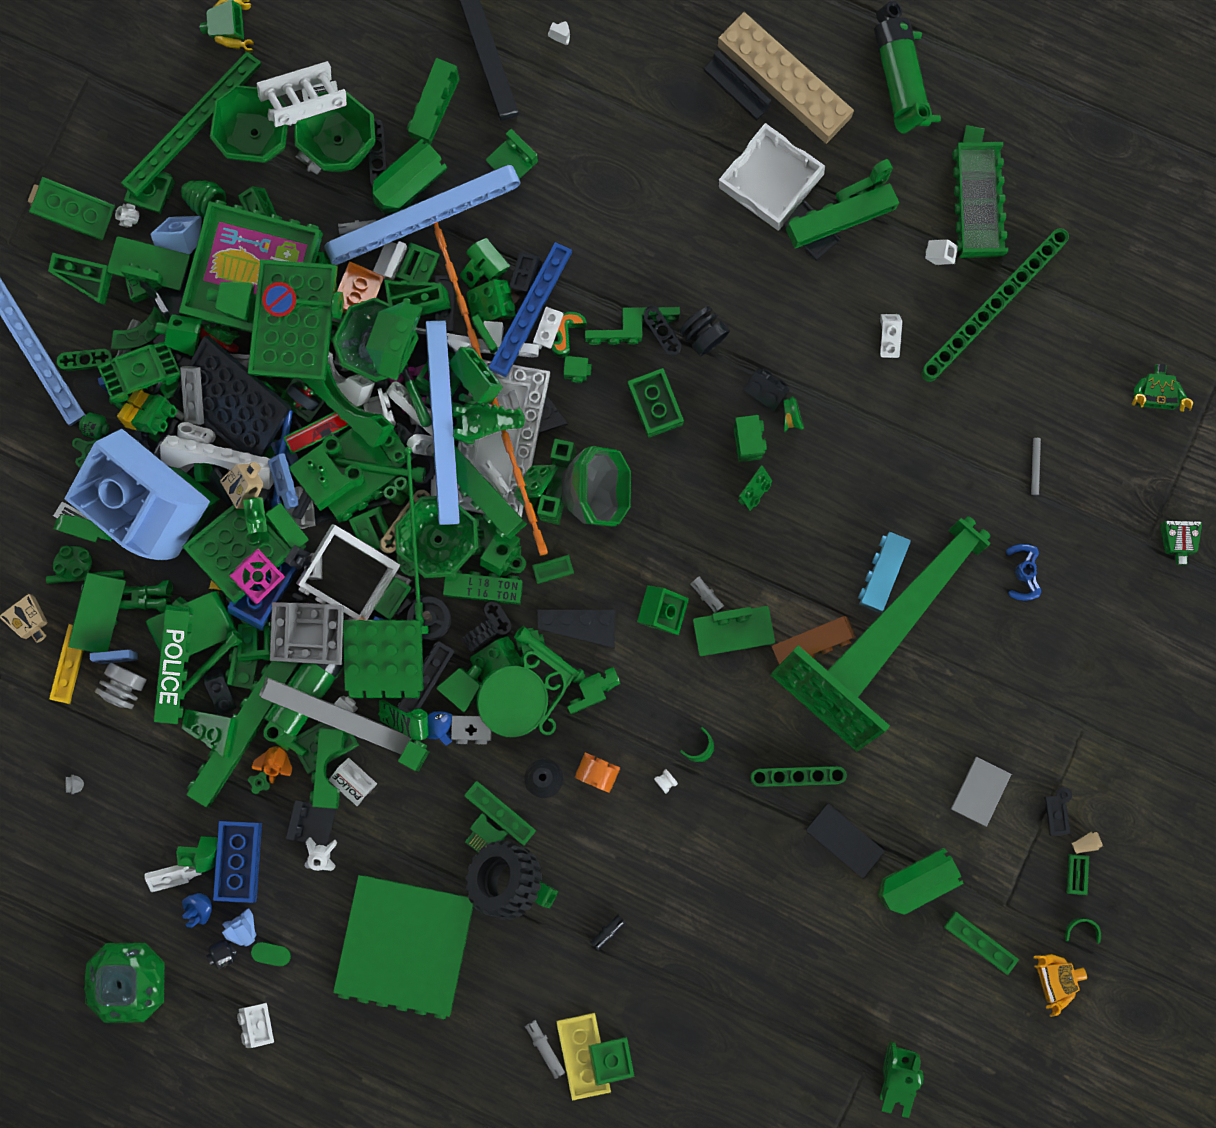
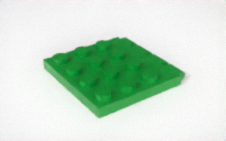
(383, 658)

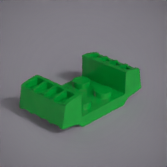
(139, 370)

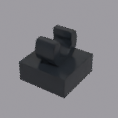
(298, 557)

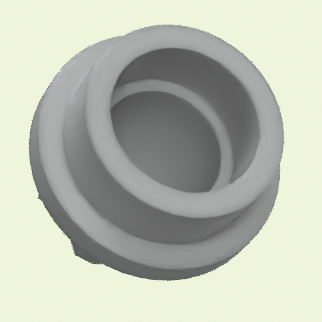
(73, 784)

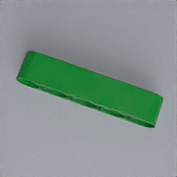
(807, 776)

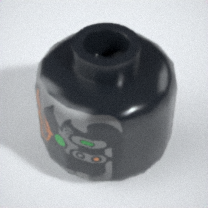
(221, 954)

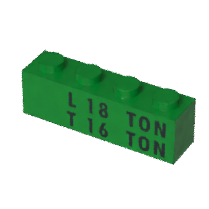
(484, 588)

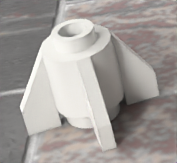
(319, 856)

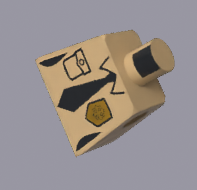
(242, 483)
(26, 618)

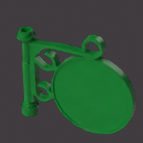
(516, 699)

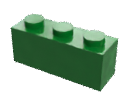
(475, 375)

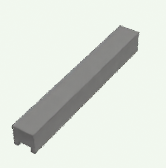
(333, 715)

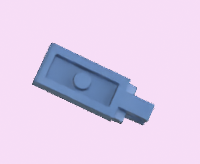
(283, 481)

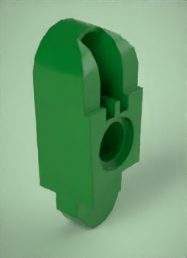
(80, 528)

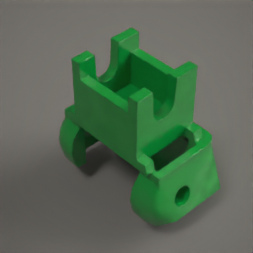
(896, 1084)

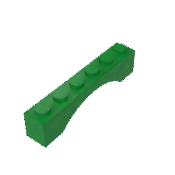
(371, 427)

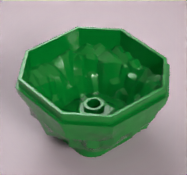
(434, 558)

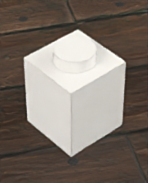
(941, 252)

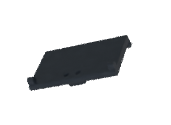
(818, 247)

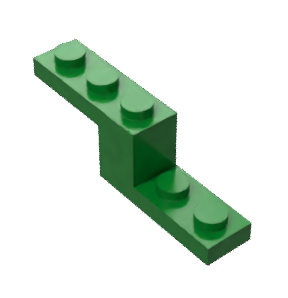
(631, 326)

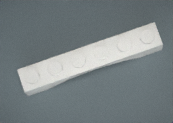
(181, 452)

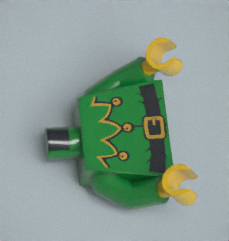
(1160, 391)

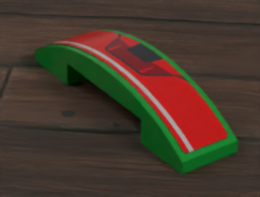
(314, 432)

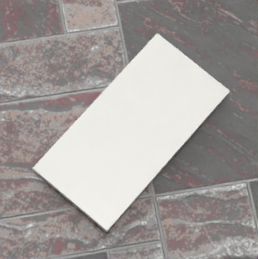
(531, 392)

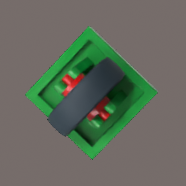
(302, 399)

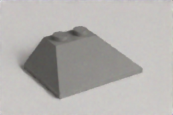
(306, 633)

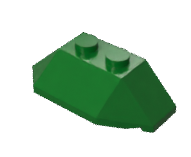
(392, 338)

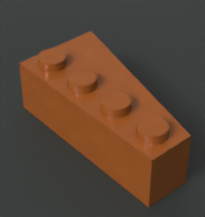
(818, 639)

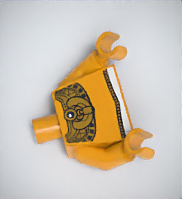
(1058, 981)

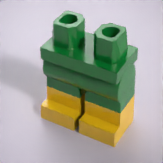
(146, 412)

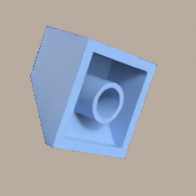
(178, 233)

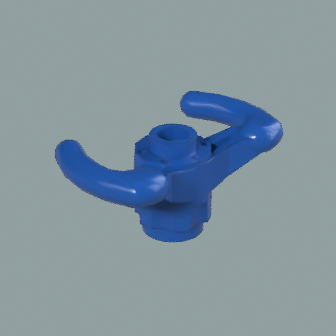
(1026, 571)

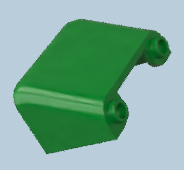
(209, 624)

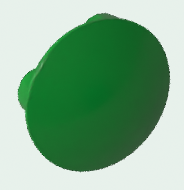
(72, 563)

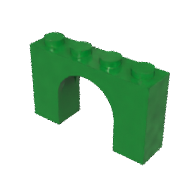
(551, 503)

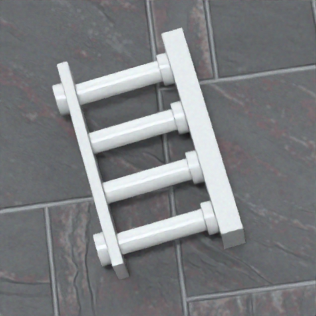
(299, 80)

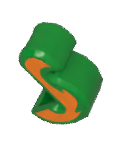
(569, 320)

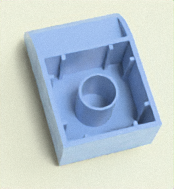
(136, 498)

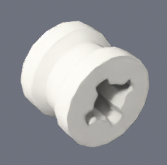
(665, 781)

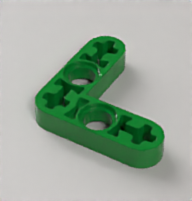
(879, 175)

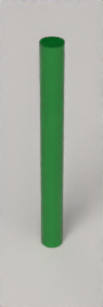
(55, 579)

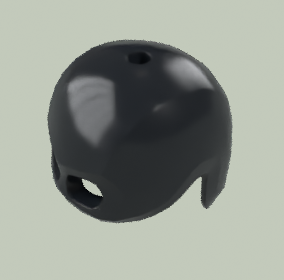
(405, 432)

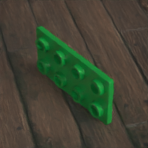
(148, 263)
(733, 630)

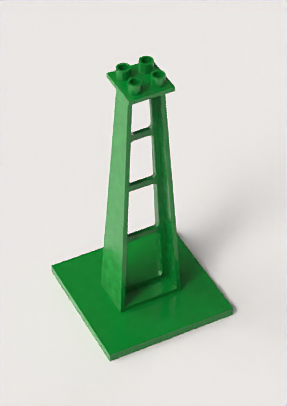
(835, 692)

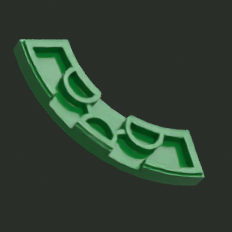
(138, 335)

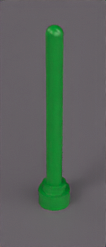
(418, 473)
(233, 638)

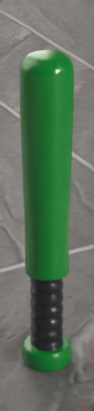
(419, 406)

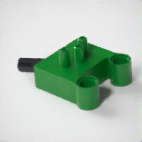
(321, 478)

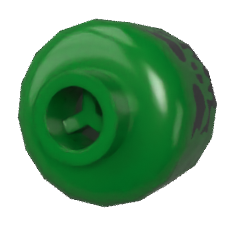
(93, 425)

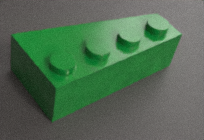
(433, 101)

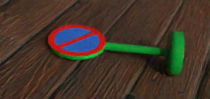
(280, 300)

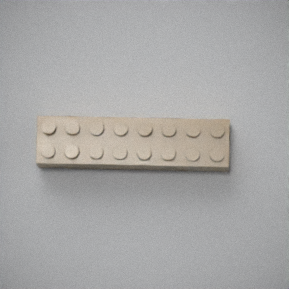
(785, 77)

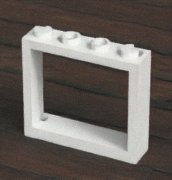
(379, 590)

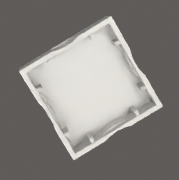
(771, 177)

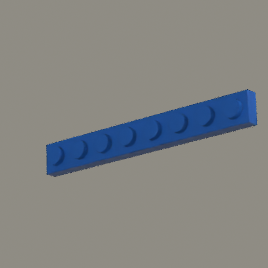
(530, 310)

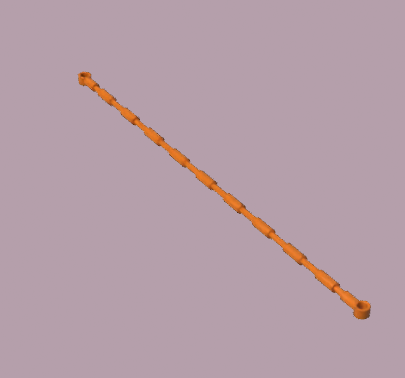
(505, 436)

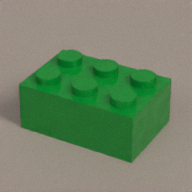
(655, 403)

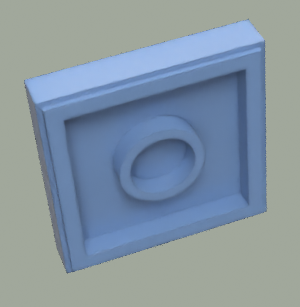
(114, 656)

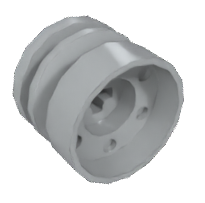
(120, 686)

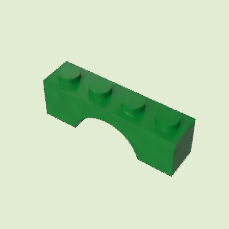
(329, 743)

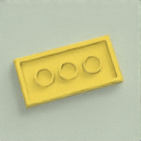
(575, 1037)

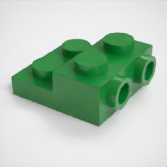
(154, 195)

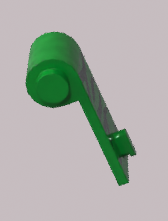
(410, 724)

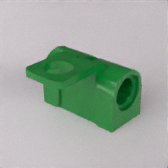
(484, 261)

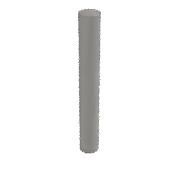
(1035, 466)

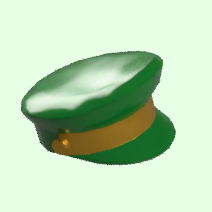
(792, 413)

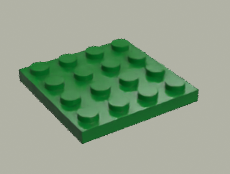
(227, 543)

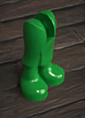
(142, 596)

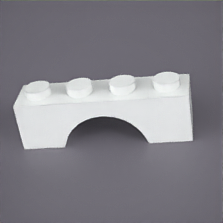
(354, 388)

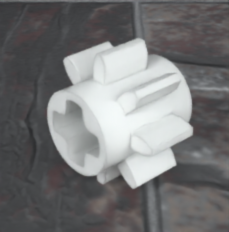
(127, 215)

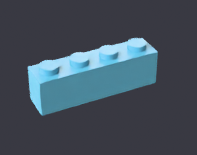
(884, 572)

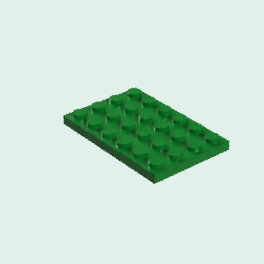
(299, 341)

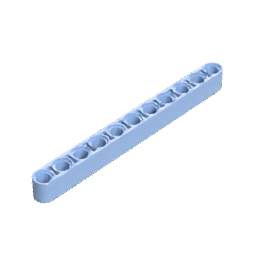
(422, 215)
(442, 423)

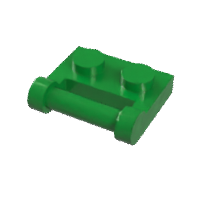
(423, 267)
(365, 530)
(249, 646)

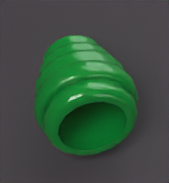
(199, 193)

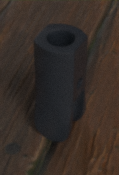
(406, 604)

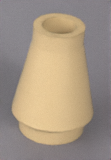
(1087, 843)

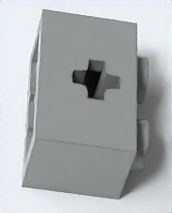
(462, 723)

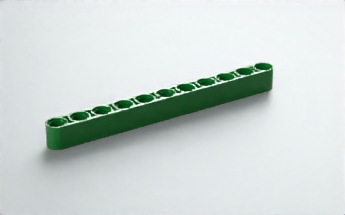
(1001, 298)

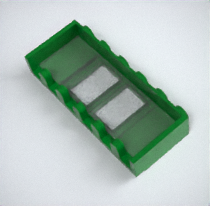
(979, 199)

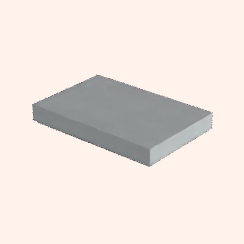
(981, 791)

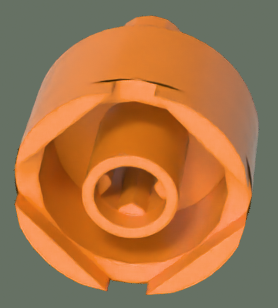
(597, 772)

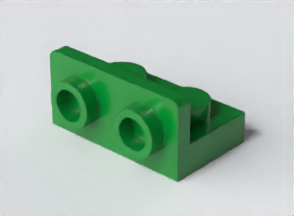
(241, 673)

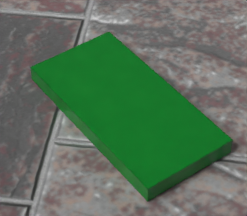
(72, 208)
(96, 613)

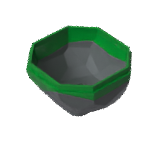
(597, 486)

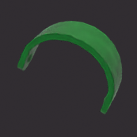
(705, 755)
(1074, 922)

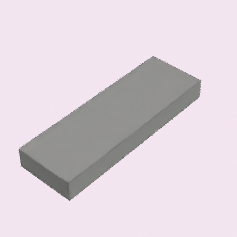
(192, 395)

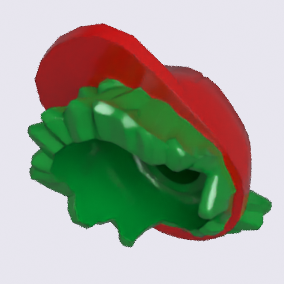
(221, 335)

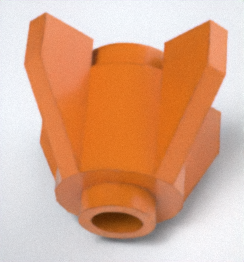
(274, 762)

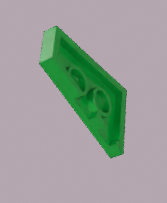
(211, 729)

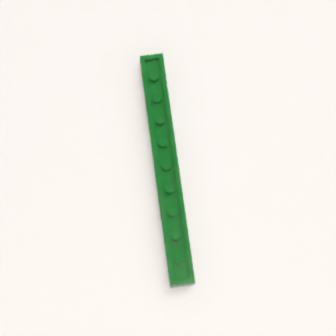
(188, 126)

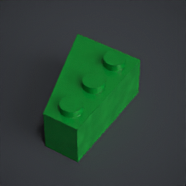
(83, 275)
(428, 295)

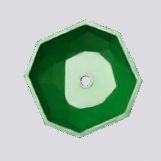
(237, 117)
(317, 136)

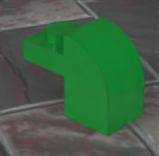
(201, 858)

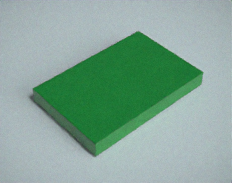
(307, 741)

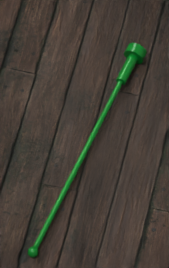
(418, 606)

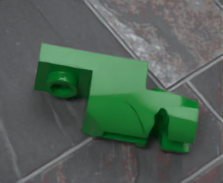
(593, 688)

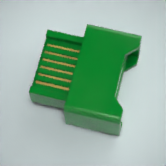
(484, 833)

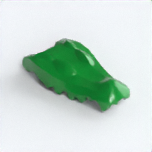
(484, 420)

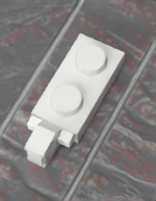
(169, 877)

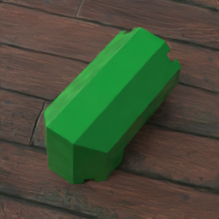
(407, 178)
(919, 883)

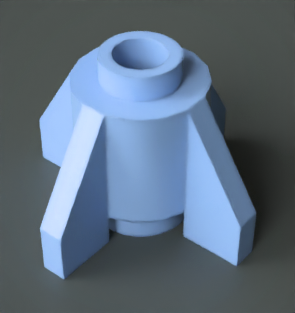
(240, 929)

